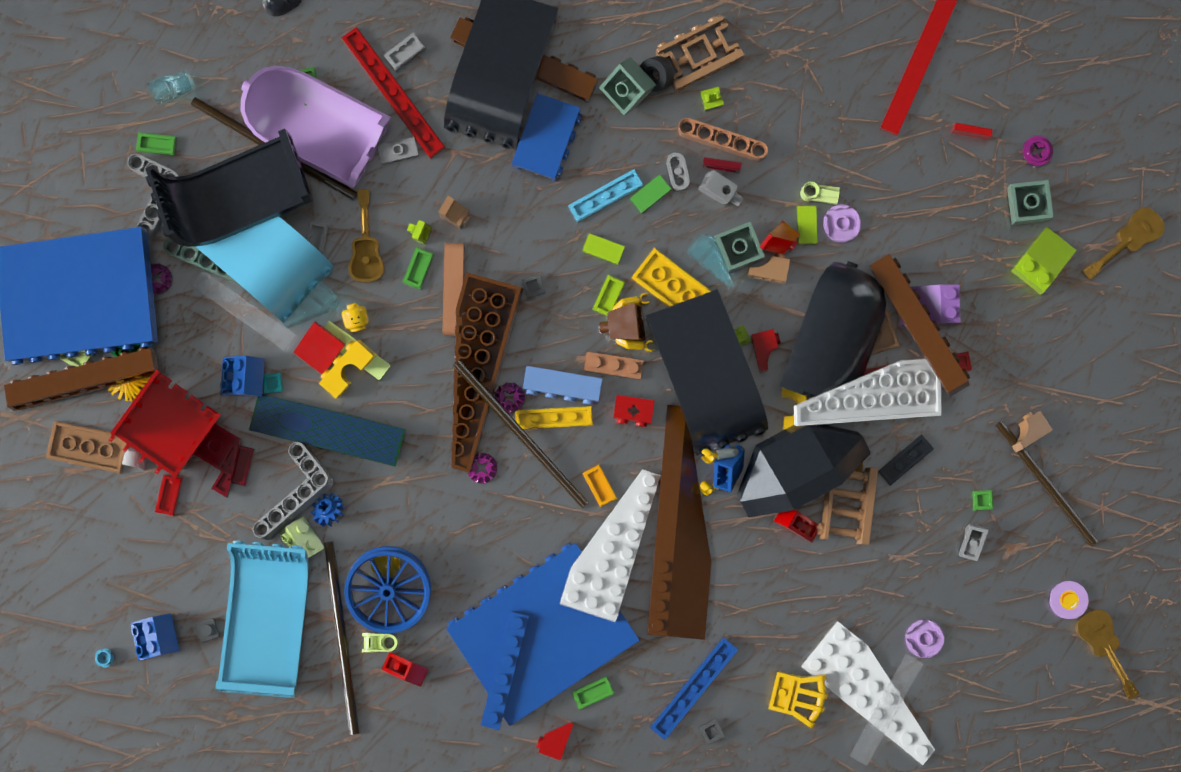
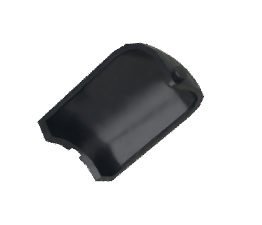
(836, 331)

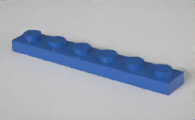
(504, 670)
(694, 688)

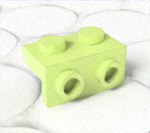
(301, 534)

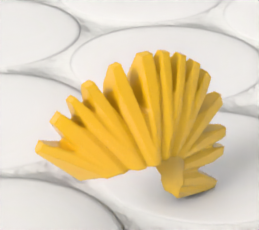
(130, 389)

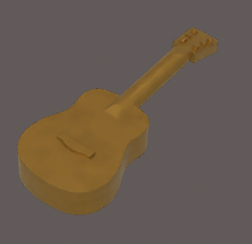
(1143, 228)
(365, 262)
(1098, 632)

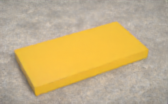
(667, 280)

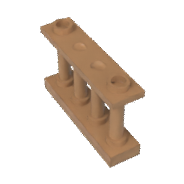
(863, 515)

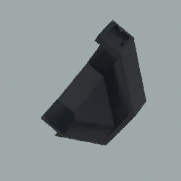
(799, 467)

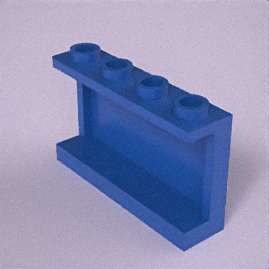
(547, 137)

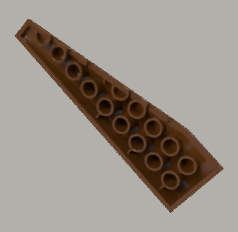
(482, 332)

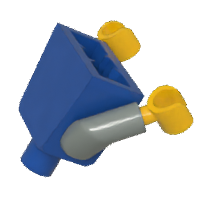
(727, 468)

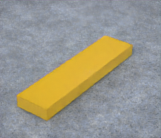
(554, 417)

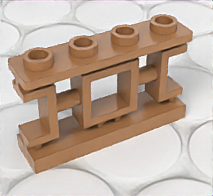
(706, 67)

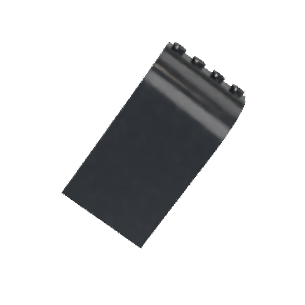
(499, 70)
(231, 193)
(708, 372)

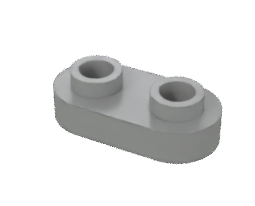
(678, 172)

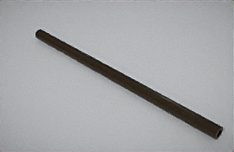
(246, 132)
(520, 433)
(341, 638)

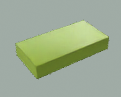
(807, 225)
(603, 249)
(608, 295)

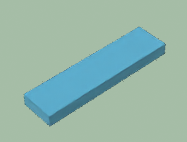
(606, 195)

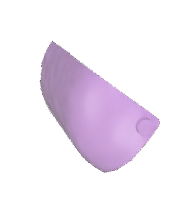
(329, 133)

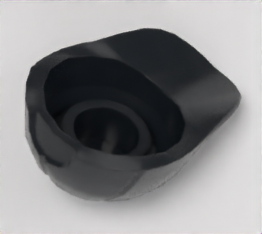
(279, 7)

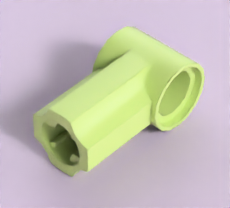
(822, 193)

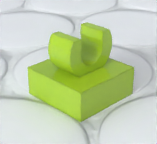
(712, 98)
(420, 231)
(742, 335)

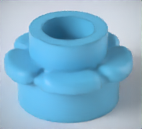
(99, 658)

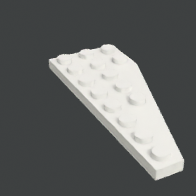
(893, 392)
(604, 566)
(861, 682)

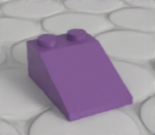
(942, 302)

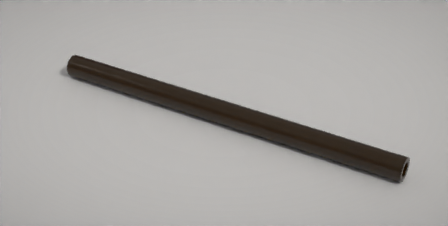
(1048, 485)

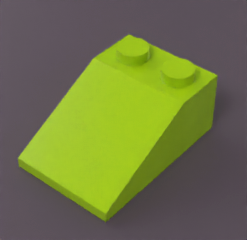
(1043, 260)

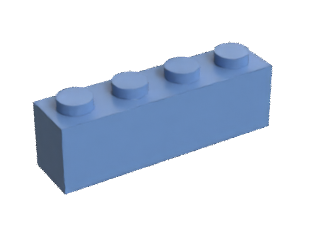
(562, 384)

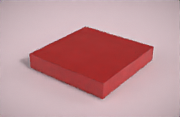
(319, 348)

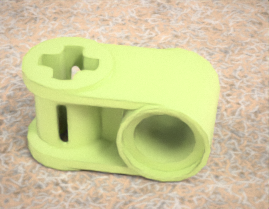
(376, 642)

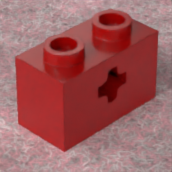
(625, 403)

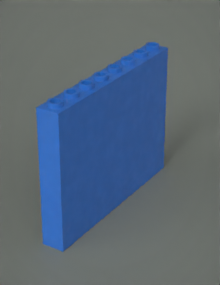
(77, 296)
(558, 641)

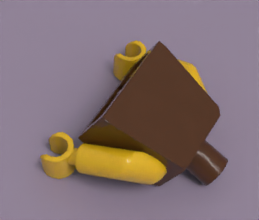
(627, 323)

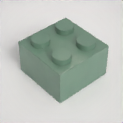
(627, 86)
(1030, 202)
(739, 247)

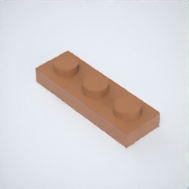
(613, 365)

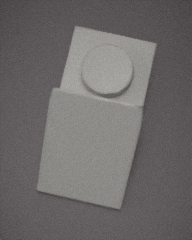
(973, 541)

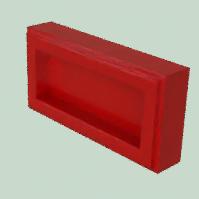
(972, 131)
(168, 496)

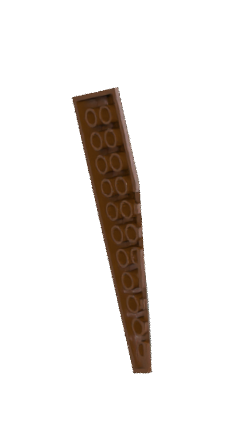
(681, 541)

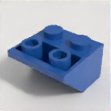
(242, 376)
(154, 636)

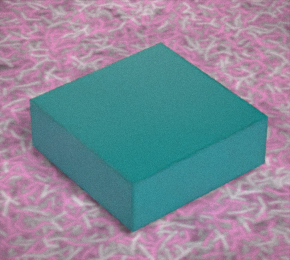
(272, 383)

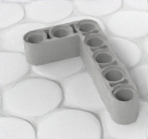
(146, 220)
(297, 495)

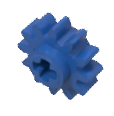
(327, 509)

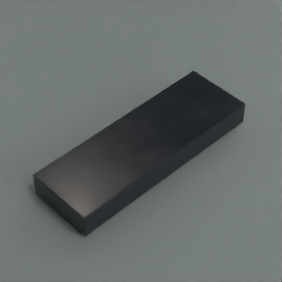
(905, 460)

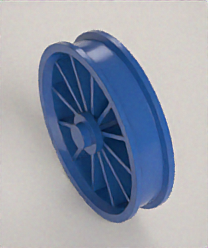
(387, 589)

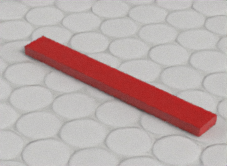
(917, 66)
(393, 92)

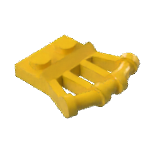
(786, 693)

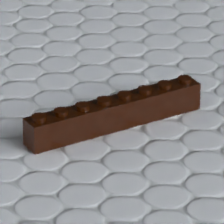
(550, 72)
(920, 325)
(81, 379)

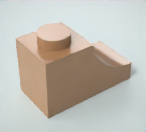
(454, 213)
(774, 271)
(1031, 430)

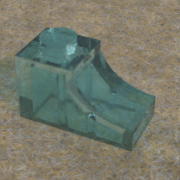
(169, 87)

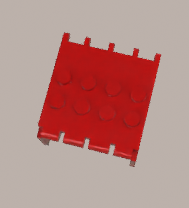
(165, 425)

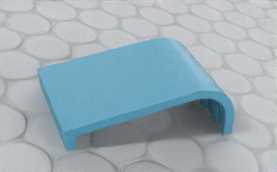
(271, 264)
(264, 620)

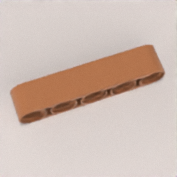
(716, 132)
(452, 284)

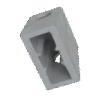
(712, 187)

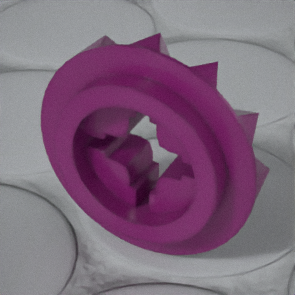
(1039, 142)
(165, 276)
(518, 397)
(491, 468)

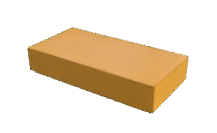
(599, 485)

